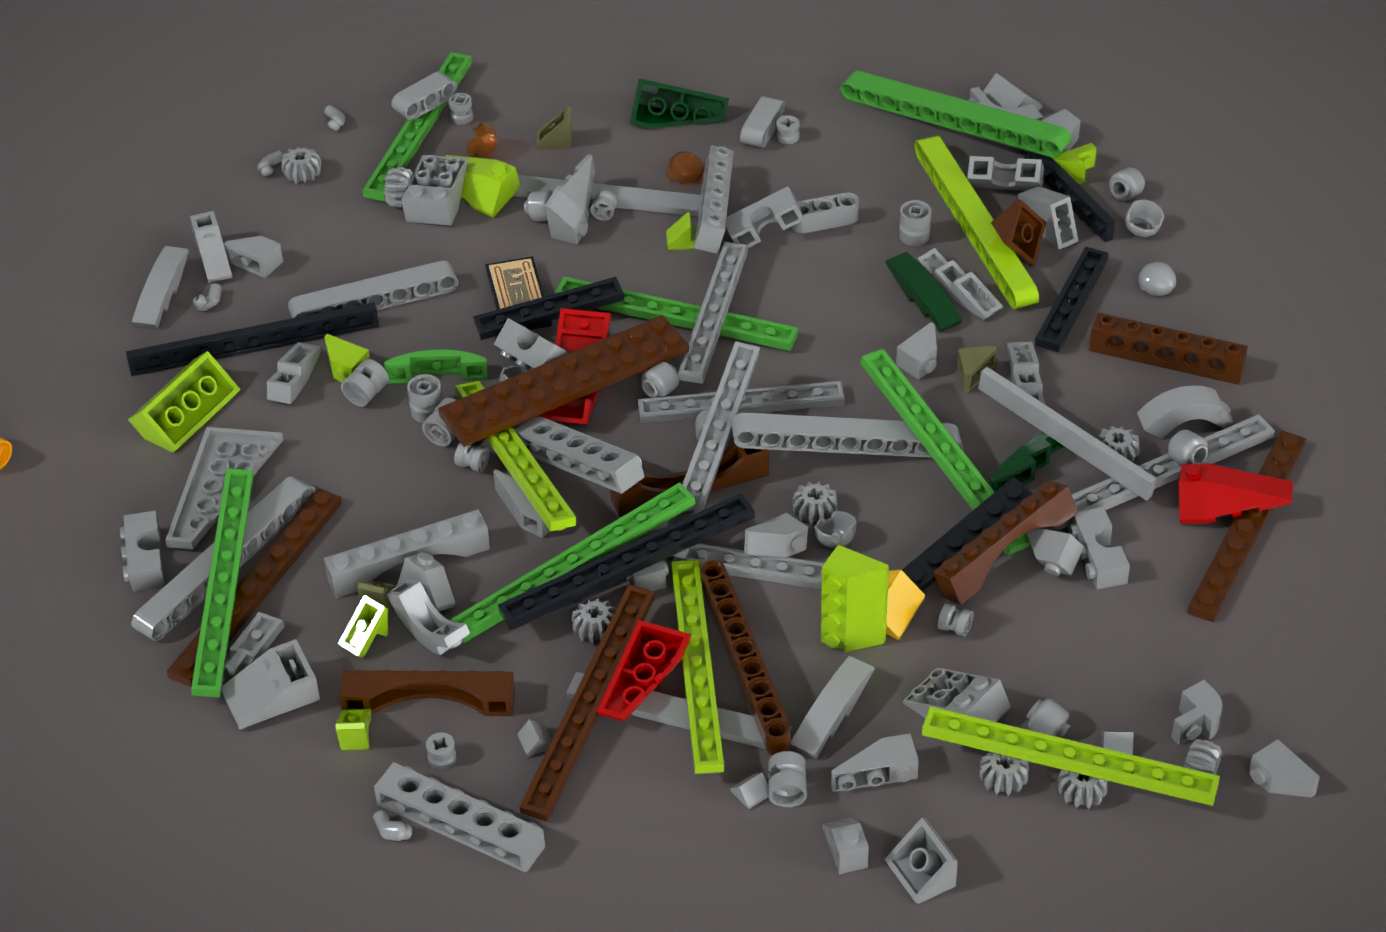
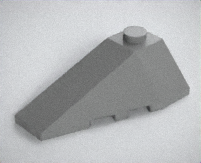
(570, 204)

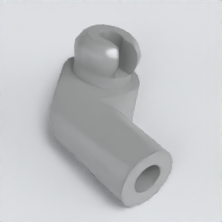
(268, 161)
(205, 303)
(391, 829)

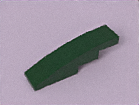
(924, 290)
(1025, 461)

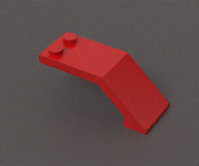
(574, 332)

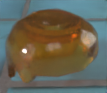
(483, 143)
(685, 168)

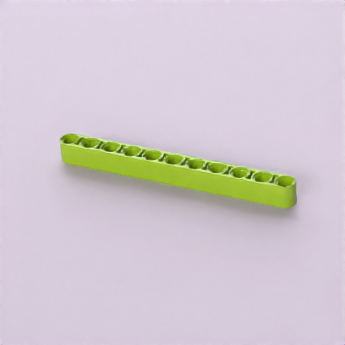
(976, 222)

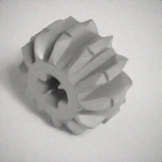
(301, 164)
(396, 185)
(1121, 441)
(814, 501)
(592, 619)
(1203, 756)
(1003, 773)
(1081, 788)

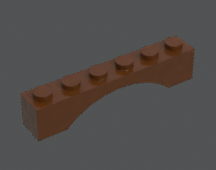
(736, 467)
(966, 571)
(485, 691)

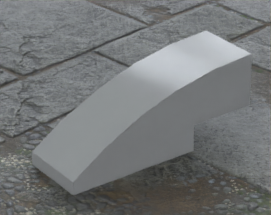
(292, 372)

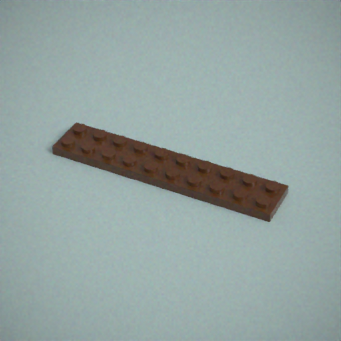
(562, 380)

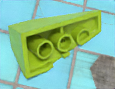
(488, 184)

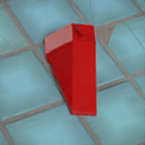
(1216, 491)
(644, 664)

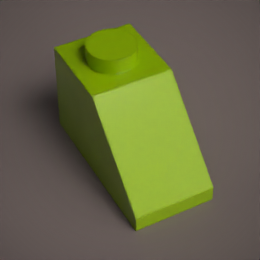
(344, 356)

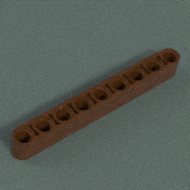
(746, 658)

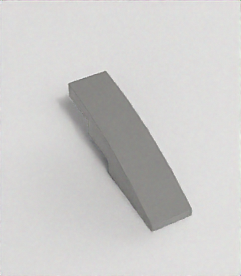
(160, 286)
(959, 286)
(1025, 368)
(831, 706)

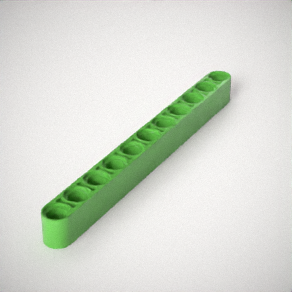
(956, 114)

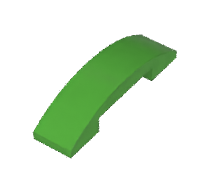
(436, 362)

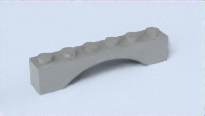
(457, 536)

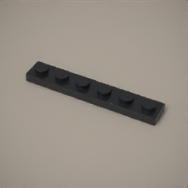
(1082, 203)
(1071, 299)
(548, 307)
(969, 528)

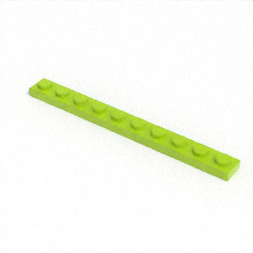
(526, 472)
(697, 669)
(1071, 756)

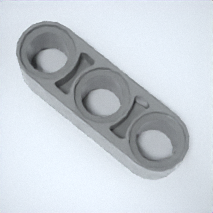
(424, 95)
(762, 122)
(828, 212)

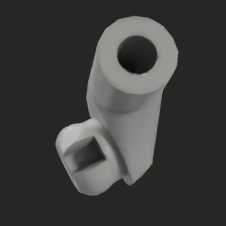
(337, 117)

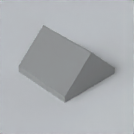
(1007, 94)
(923, 863)

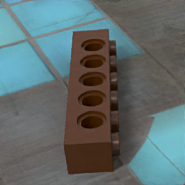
(1168, 348)

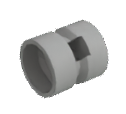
(915, 223)
(364, 382)
(424, 396)
(436, 429)
(787, 779)

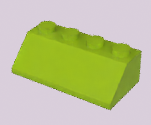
(185, 403)
(853, 601)

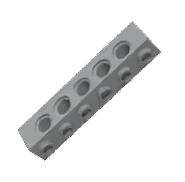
(714, 199)
(581, 454)
(460, 816)

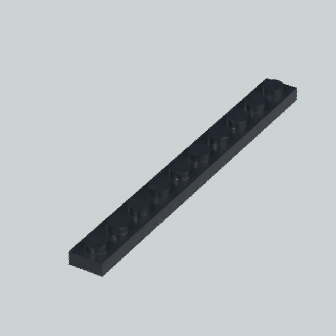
(253, 338)
(625, 561)

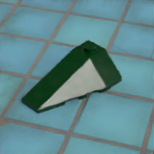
(670, 106)

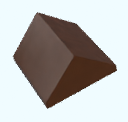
(1021, 230)

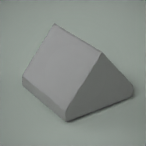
(534, 738)
(1118, 741)
(751, 790)

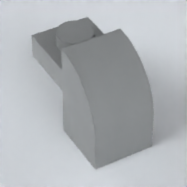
(1200, 711)

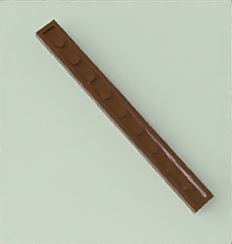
(1243, 534)
(266, 573)
(582, 711)

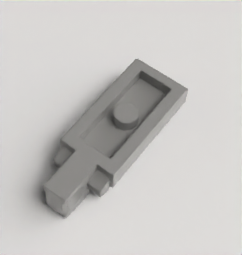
(253, 642)

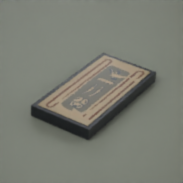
(515, 283)

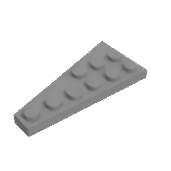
(204, 487)

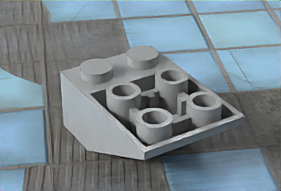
(435, 190)
(271, 685)
(960, 693)

